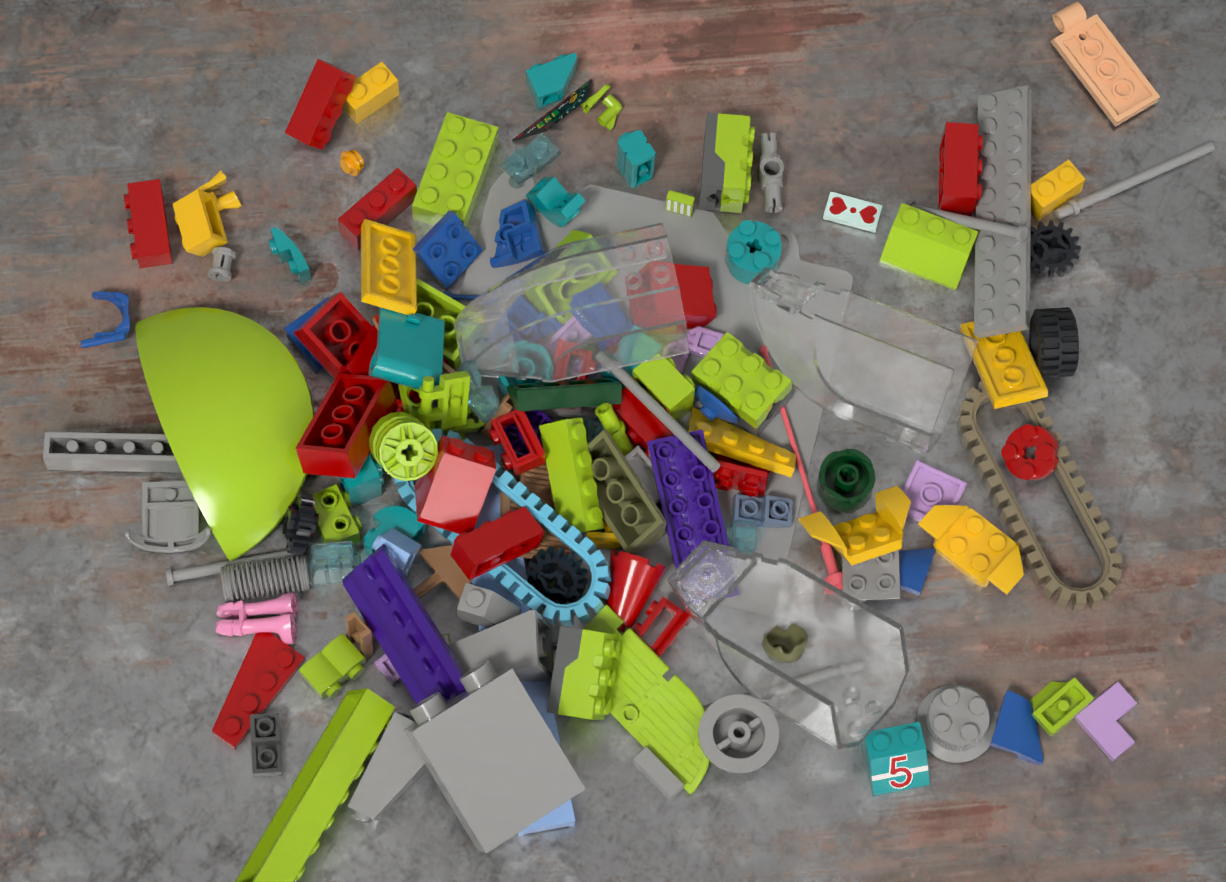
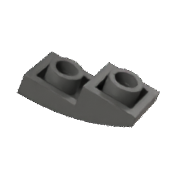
(265, 744)

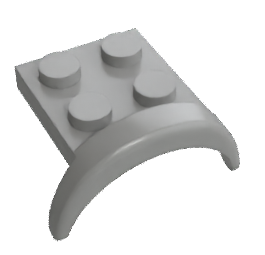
(169, 519)

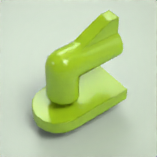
(608, 117)

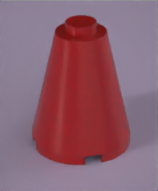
(631, 585)

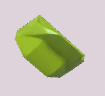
(1059, 704)

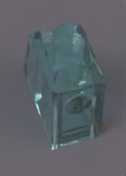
(331, 562)

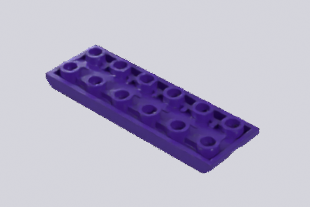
(686, 496)
(404, 627)

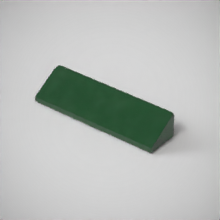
(565, 394)

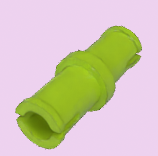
(615, 427)

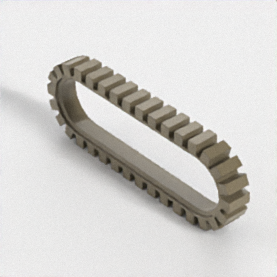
(1012, 512)

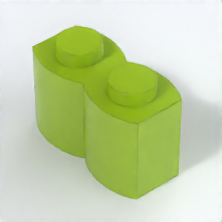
(333, 667)

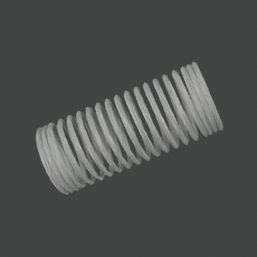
(229, 584)

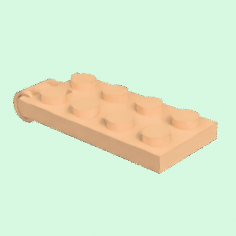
(1102, 64)

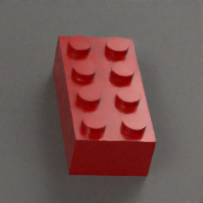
(341, 427)

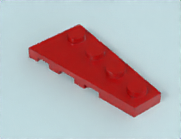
(259, 681)

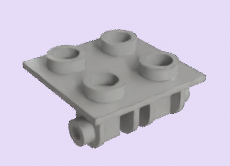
(873, 578)

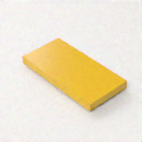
(388, 268)
(1006, 368)

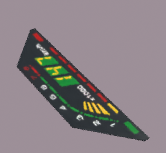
(558, 112)

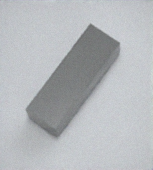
(658, 774)

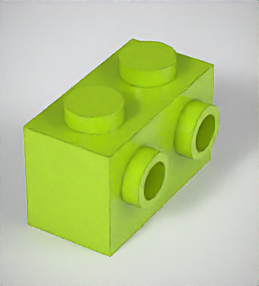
(335, 519)

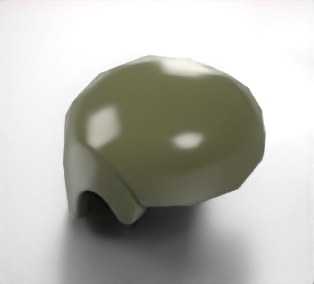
(785, 645)

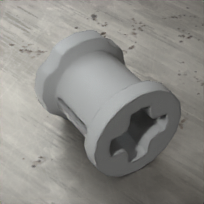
(224, 255)

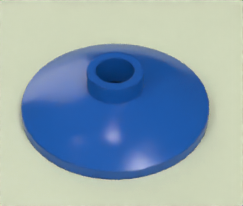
(713, 406)

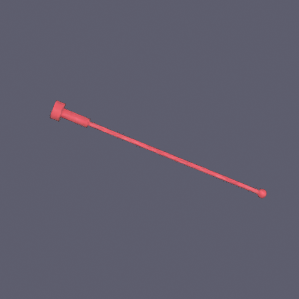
(835, 577)

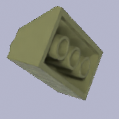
(624, 498)

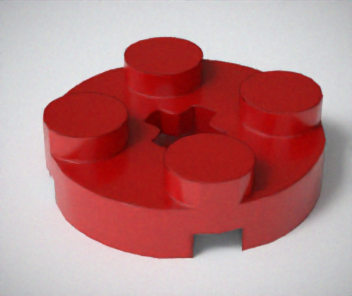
(1046, 452)

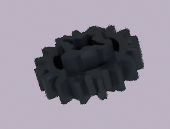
(1063, 254)
(300, 524)
(557, 575)

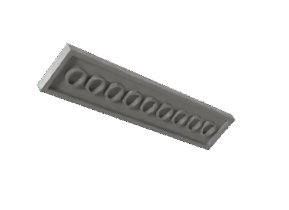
(1000, 260)

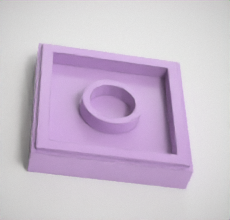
(931, 487)

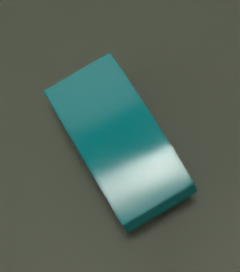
(288, 251)

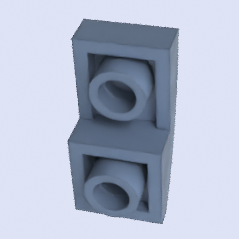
(766, 511)

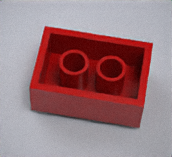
(960, 168)
(334, 333)

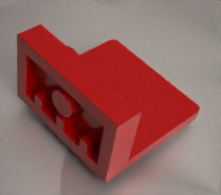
(740, 476)

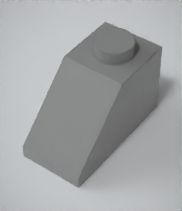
(484, 607)

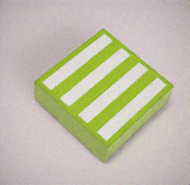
(680, 203)

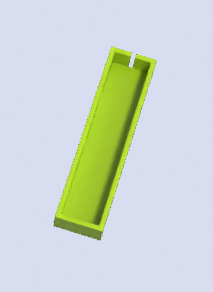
(319, 789)

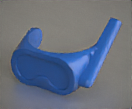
(121, 300)

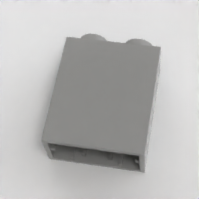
(492, 755)

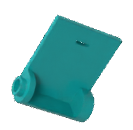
(408, 348)

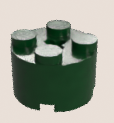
(849, 495)

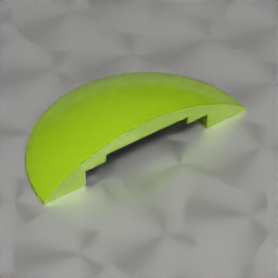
(231, 416)

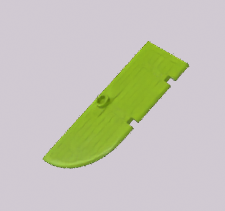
(650, 707)

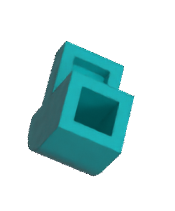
(554, 201)
(394, 517)

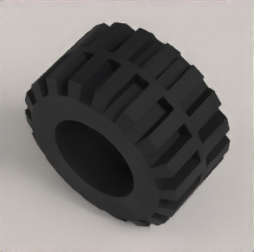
(1054, 341)

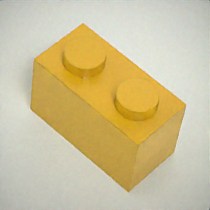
(371, 92)
(1055, 189)
(199, 223)

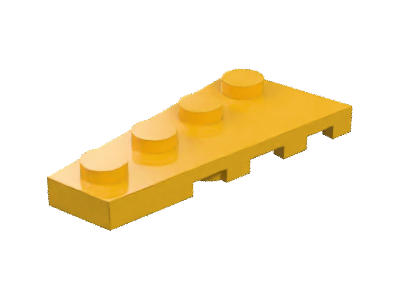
(741, 445)

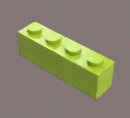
(571, 474)

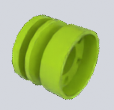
(397, 432)

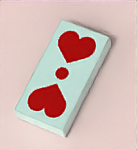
(852, 212)

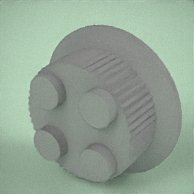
(956, 723)
(738, 733)

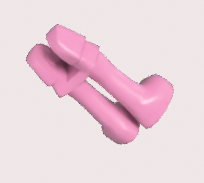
(283, 625)

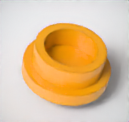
(351, 162)

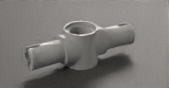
(771, 183)

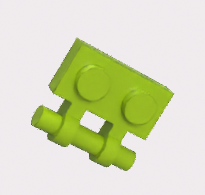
(452, 400)

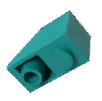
(551, 80)

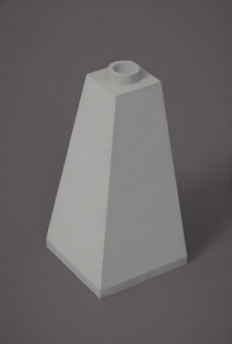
(516, 643)
(390, 771)

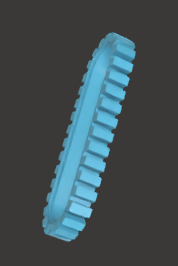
(544, 516)

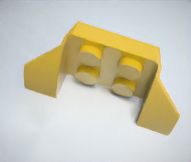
(868, 534)
(974, 546)

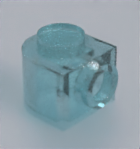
(742, 535)

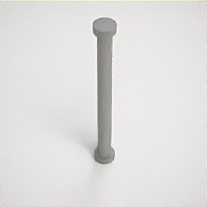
(1019, 232)
(215, 568)

